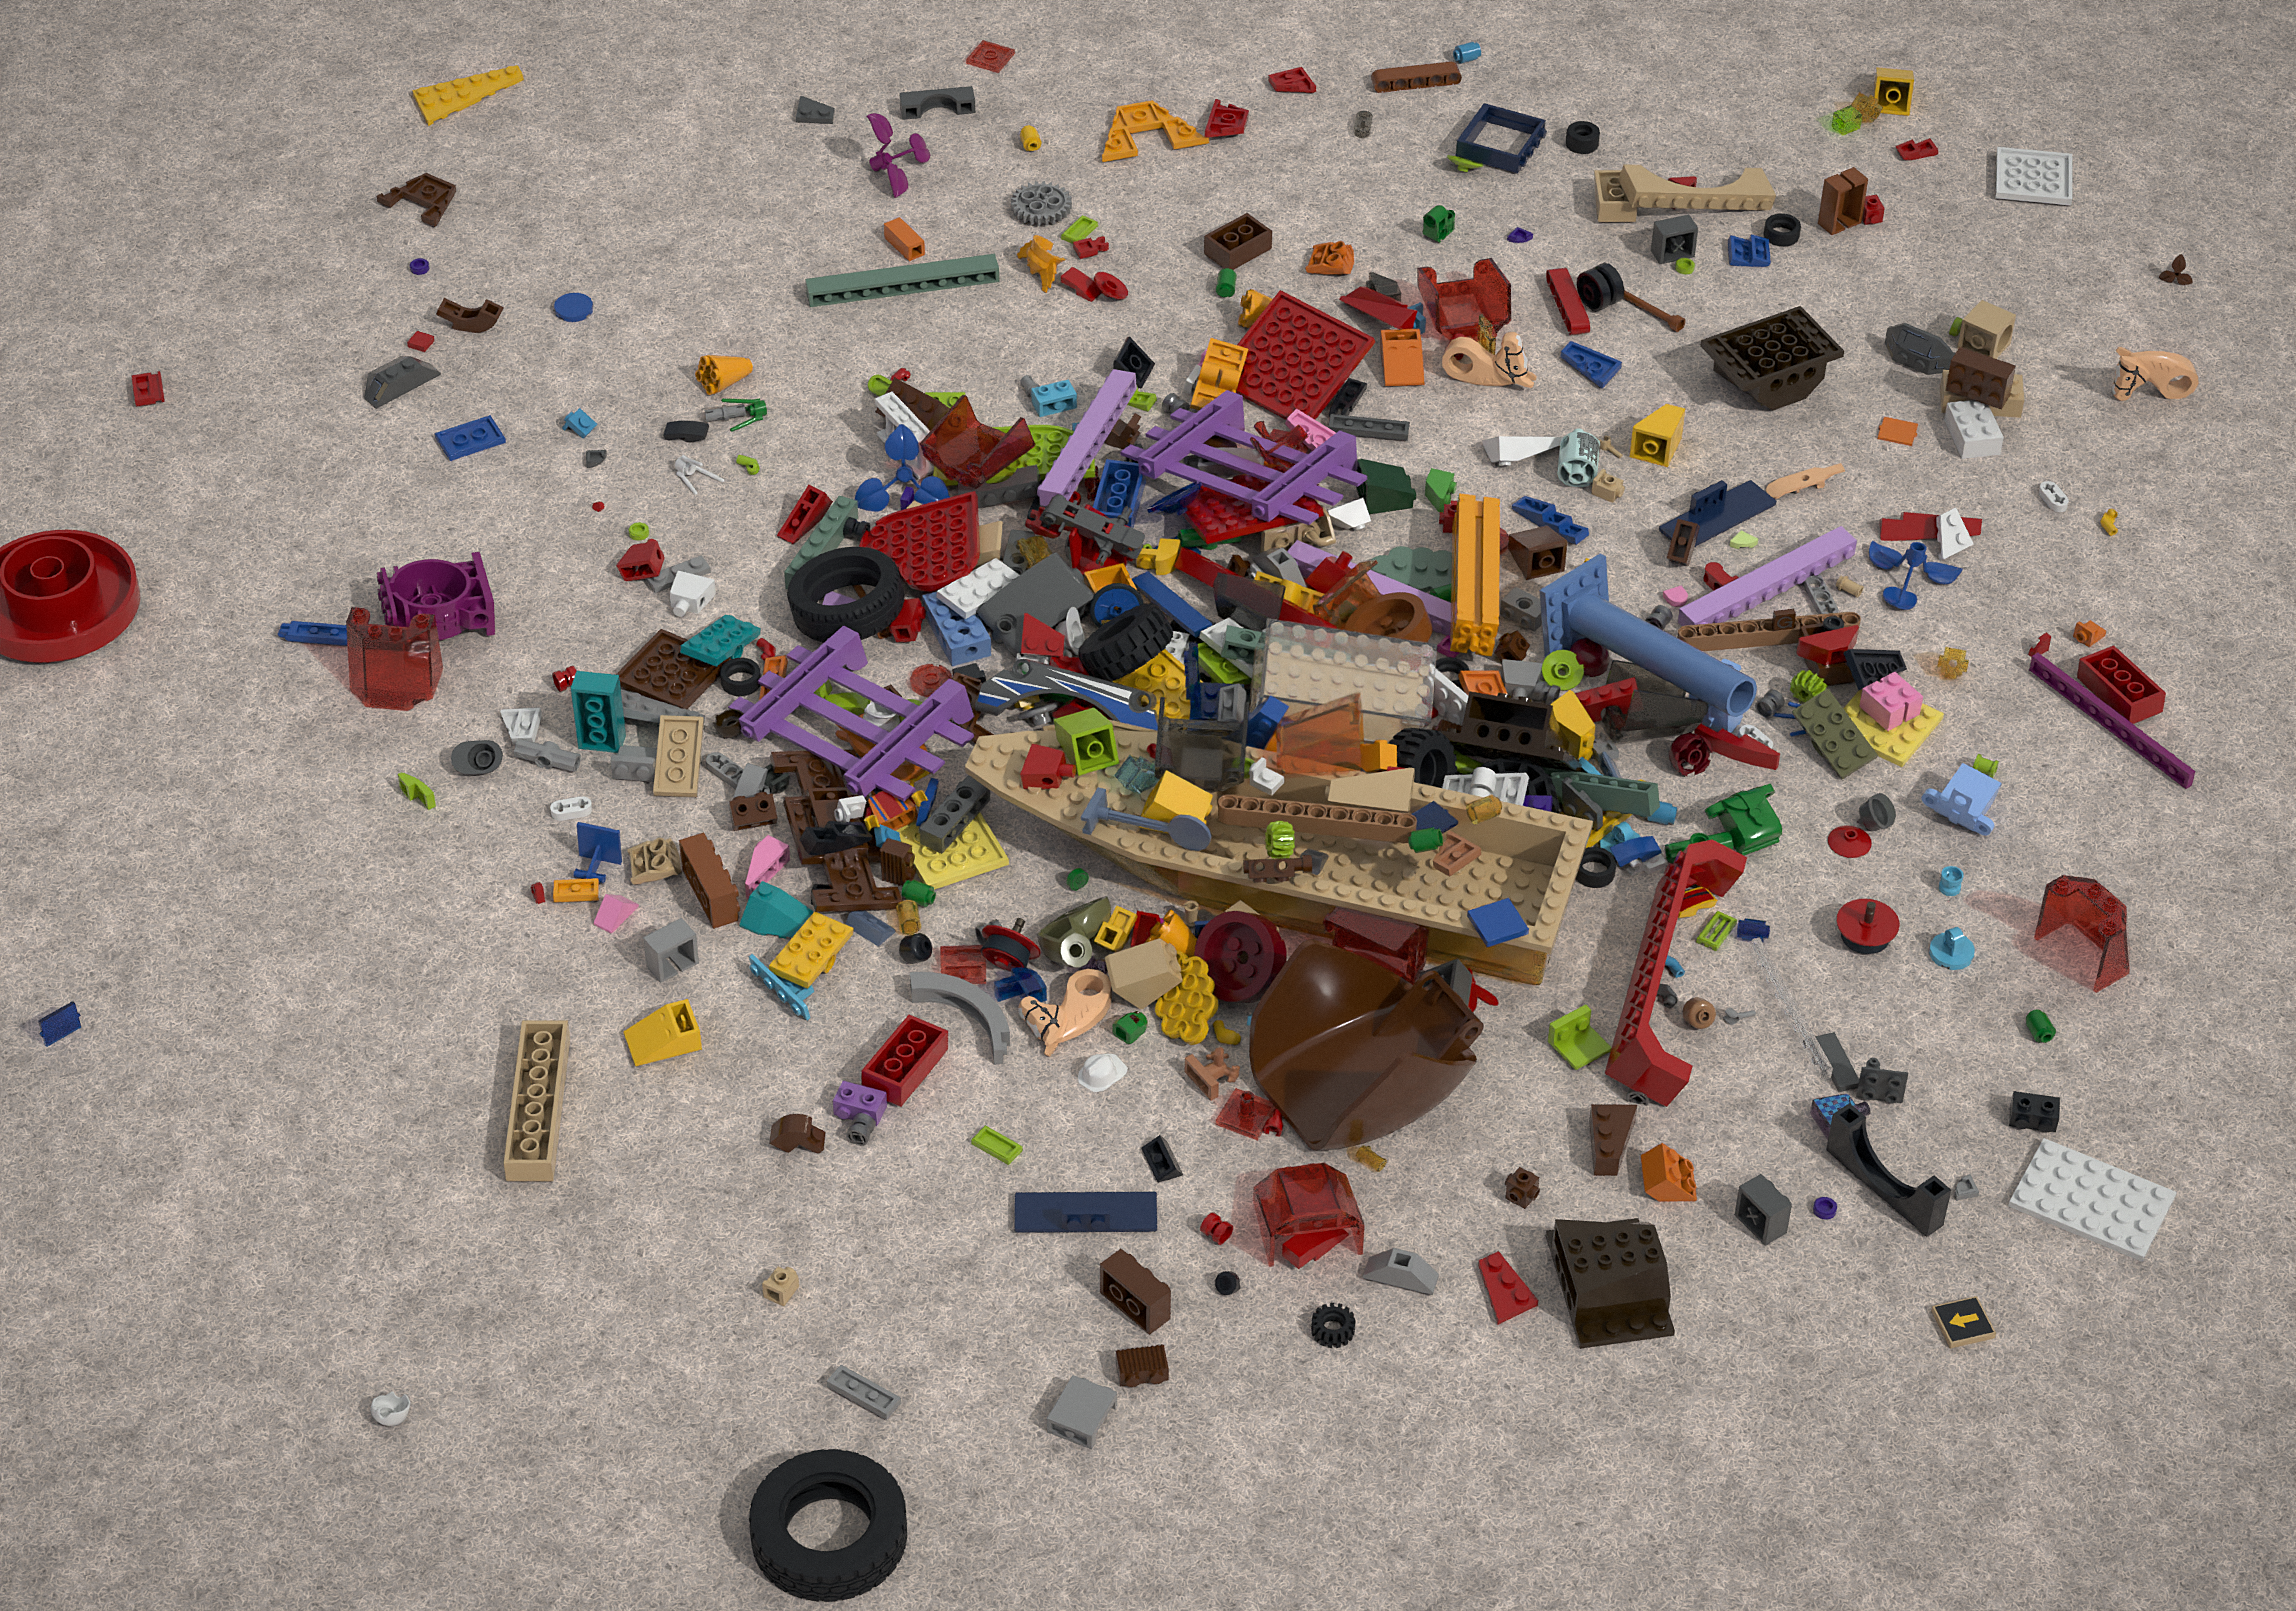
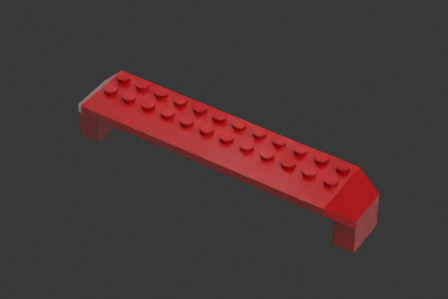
(1636, 1053)

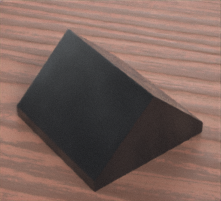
(1134, 360)

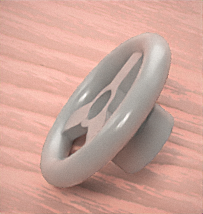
(1040, 714)

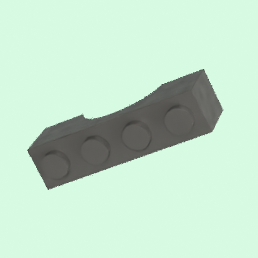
(957, 99)
(1019, 486)

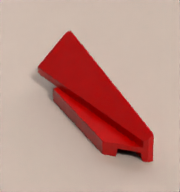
(1381, 307)
(1919, 526)

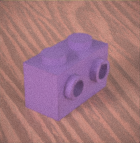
(859, 1099)

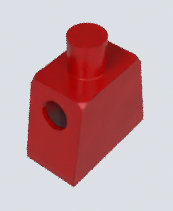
(641, 561)
(1329, 572)
(1045, 768)

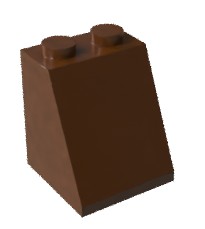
(1538, 552)

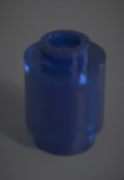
(1753, 928)

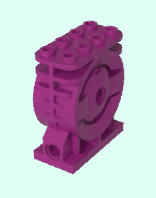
(450, 591)

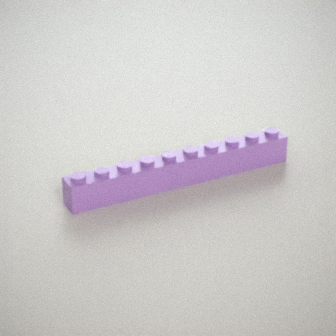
(1088, 436)
(1770, 579)
(1439, 610)

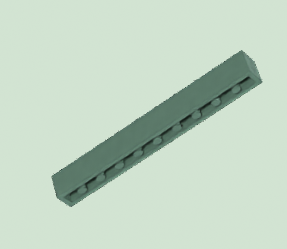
(902, 280)

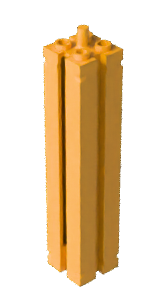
(1475, 575)

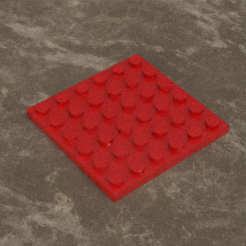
(1298, 357)
(1225, 517)

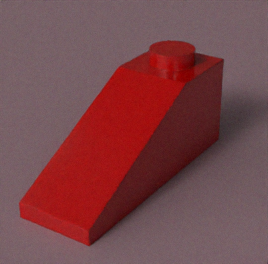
(805, 514)

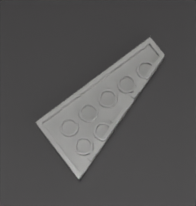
(649, 710)

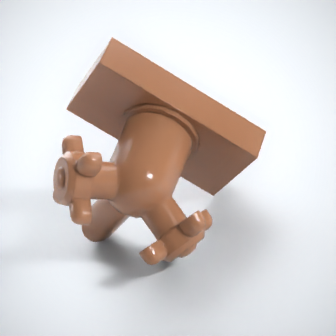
(1206, 1076)

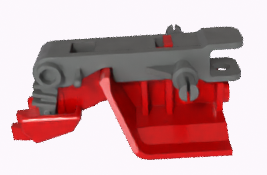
(1093, 536)

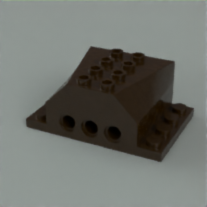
(1774, 357)
(1512, 728)
(1612, 1280)

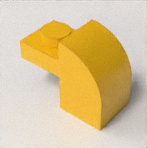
(1162, 558)
(1115, 932)

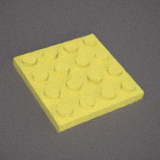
(1900, 742)
(968, 855)

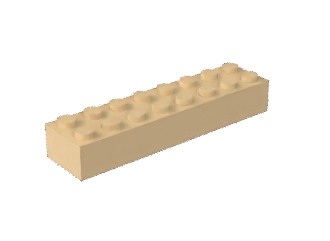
(537, 1100)

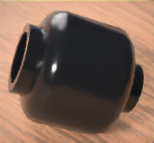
(915, 948)

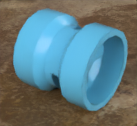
(1951, 881)

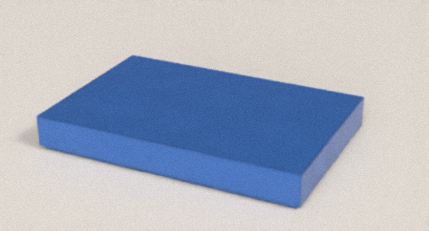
(470, 438)

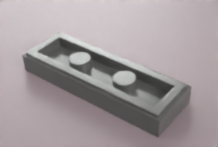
(1843, 1073)

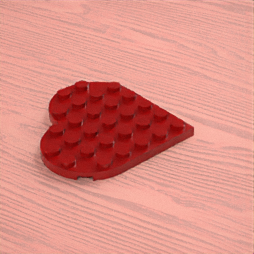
(930, 541)

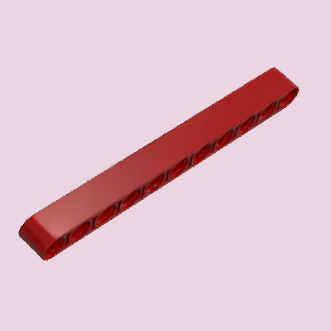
(1207, 570)

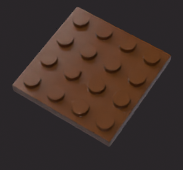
(666, 674)

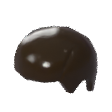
(728, 723)

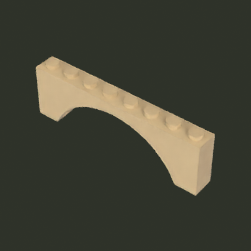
(1648, 190)

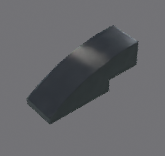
(834, 837)

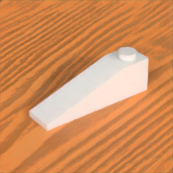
(1510, 449)

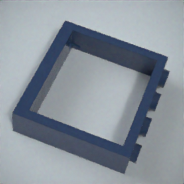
(1506, 118)

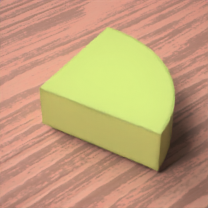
(1743, 539)

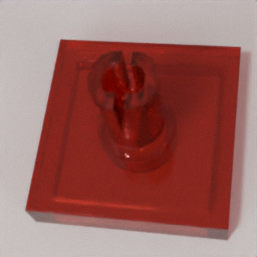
(1245, 1114)

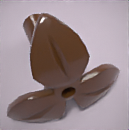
(2178, 265)

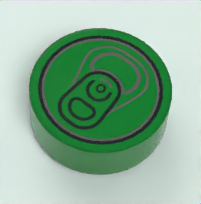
(1077, 879)

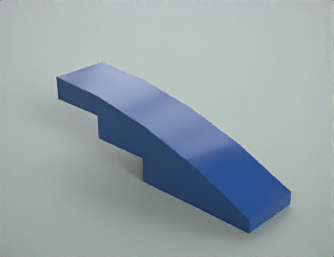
(1545, 514)

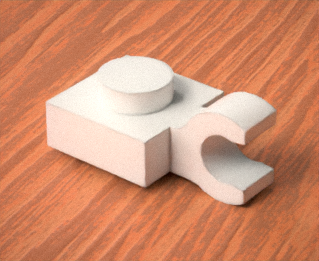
(1649, 866)

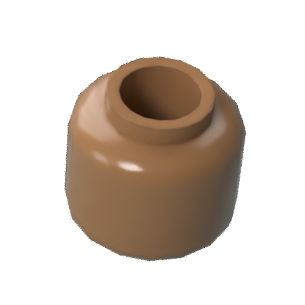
(1699, 1013)

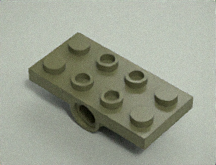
(1834, 734)

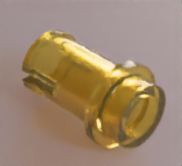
(1366, 1155)

